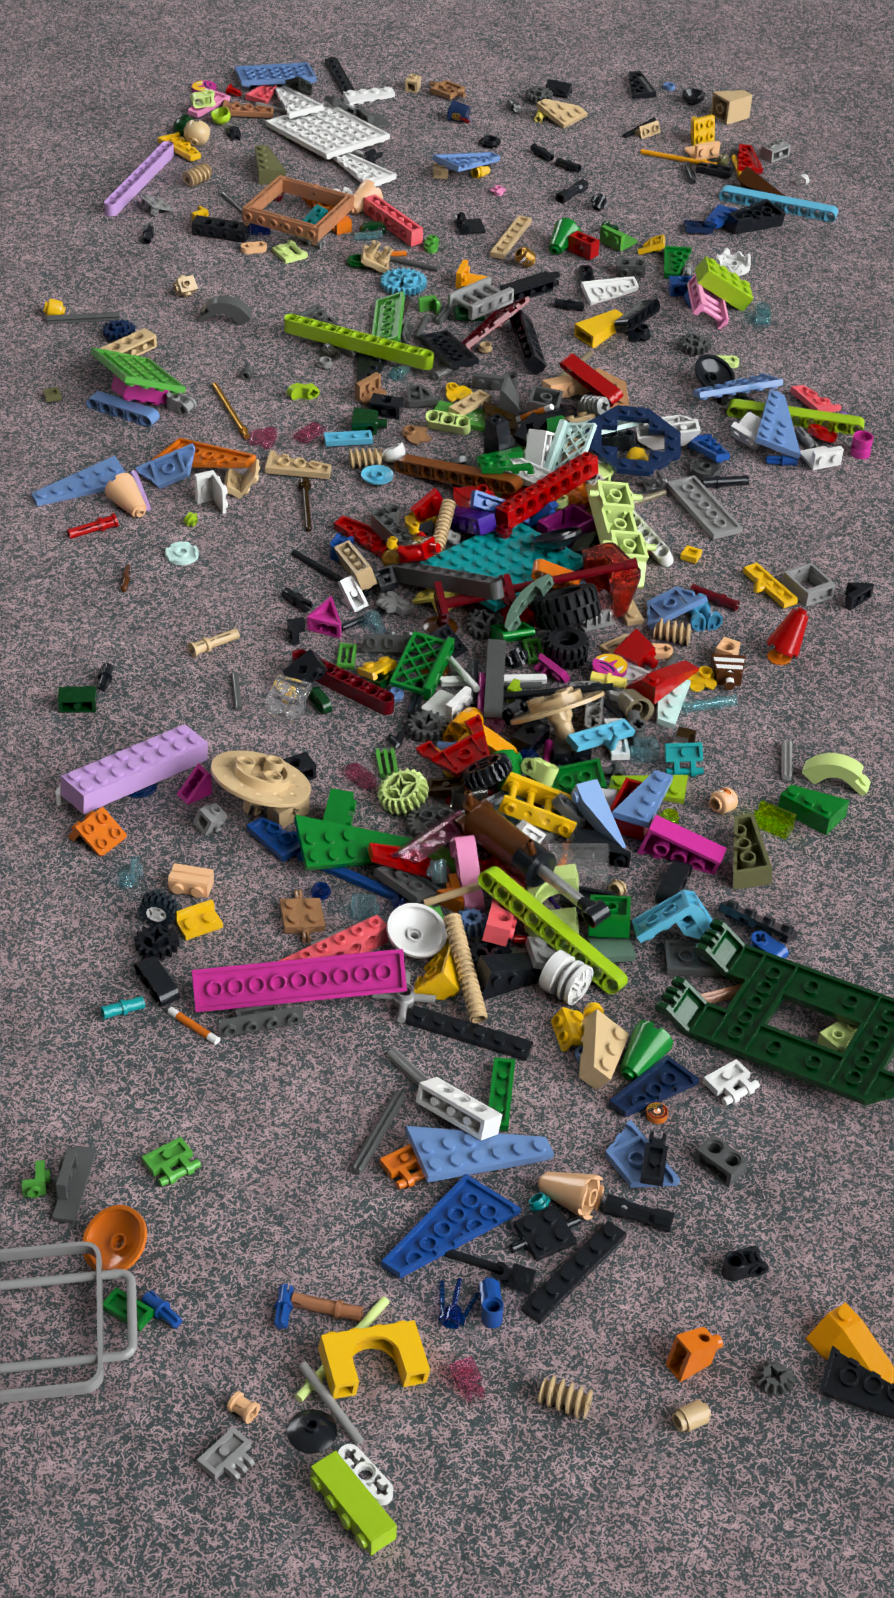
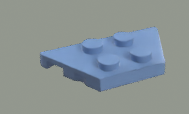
(169, 467)
(672, 604)
(627, 1158)

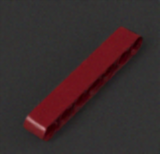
(354, 687)

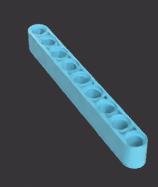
(785, 201)

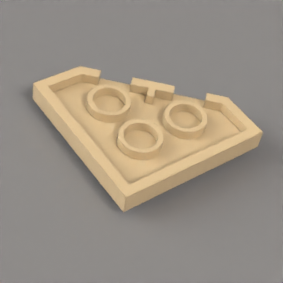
(560, 112)

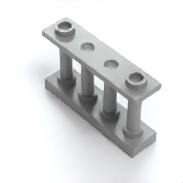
(484, 306)

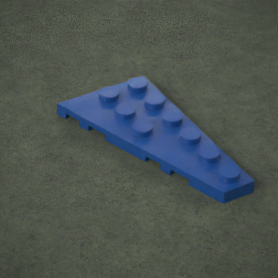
(455, 1220)

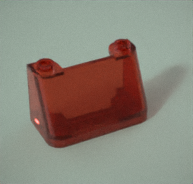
(618, 584)

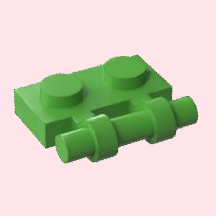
(167, 1157)

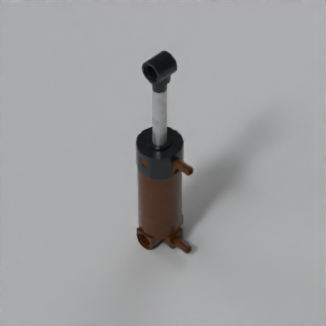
(521, 854)

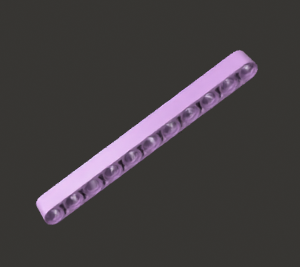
(139, 178)

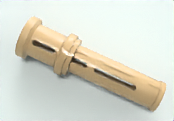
(206, 644)

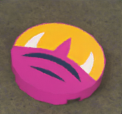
(203, 85)
(610, 663)

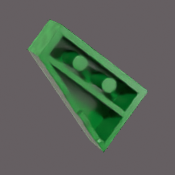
(814, 808)

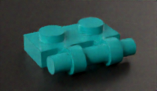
(684, 752)

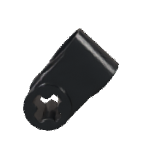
(743, 1264)

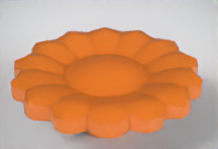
(778, 658)

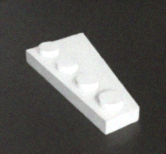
(606, 289)

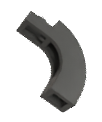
(226, 305)

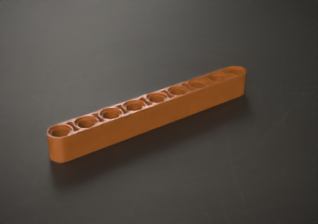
(457, 474)

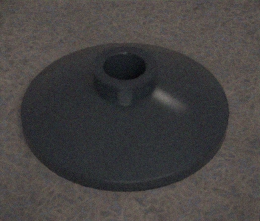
(315, 1439)

